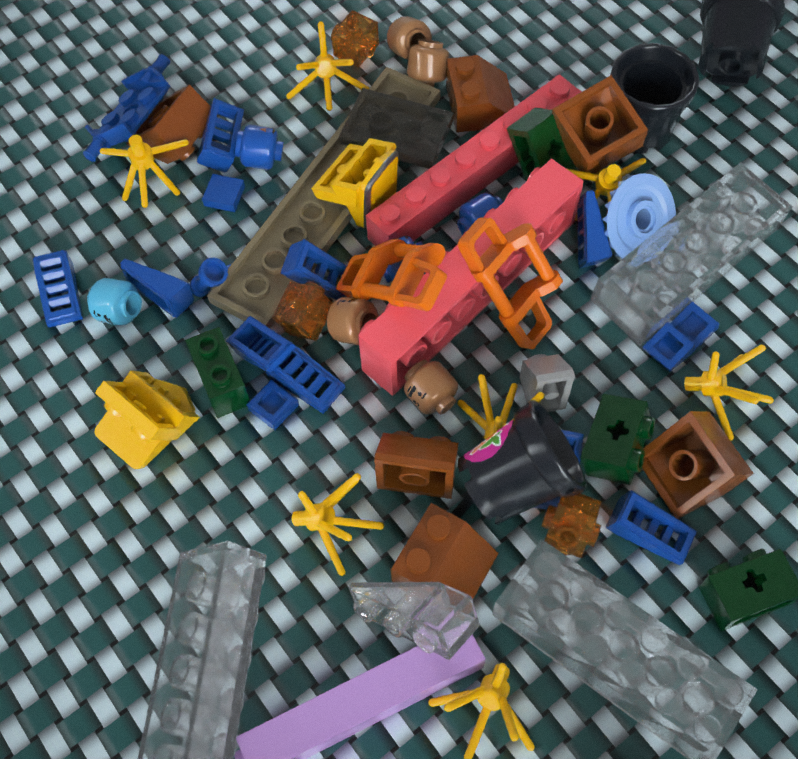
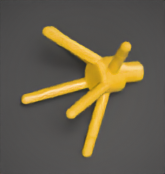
(325, 68)
(142, 159)
(608, 178)
(714, 384)
(491, 425)
(322, 518)
(492, 696)

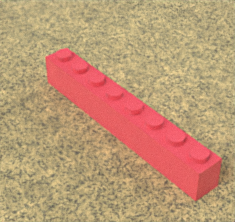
(460, 173)

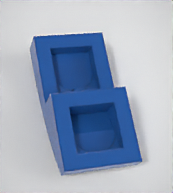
(681, 336)

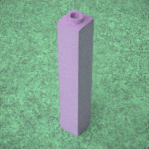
(358, 703)

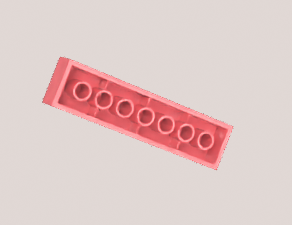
(410, 335)

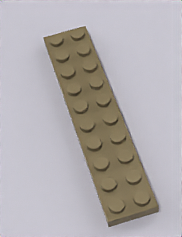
(255, 276)

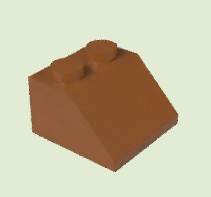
(476, 92)
(175, 119)
(599, 126)
(693, 463)
(416, 464)
(445, 552)

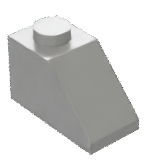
(547, 375)

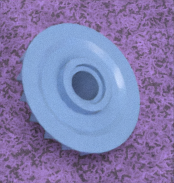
(637, 211)

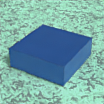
(223, 193)
(272, 404)

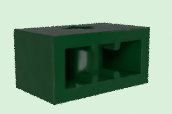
(537, 141)
(218, 372)
(617, 439)
(734, 604)

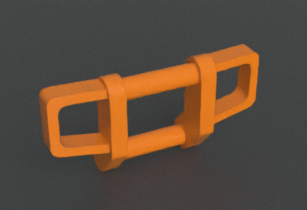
(366, 270)
(529, 293)

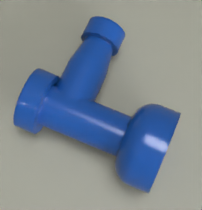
(210, 274)

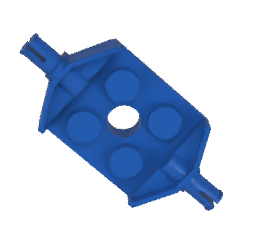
(143, 94)

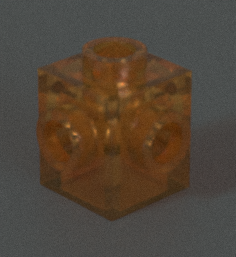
(355, 38)
(303, 310)
(572, 524)

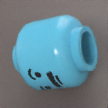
(114, 301)

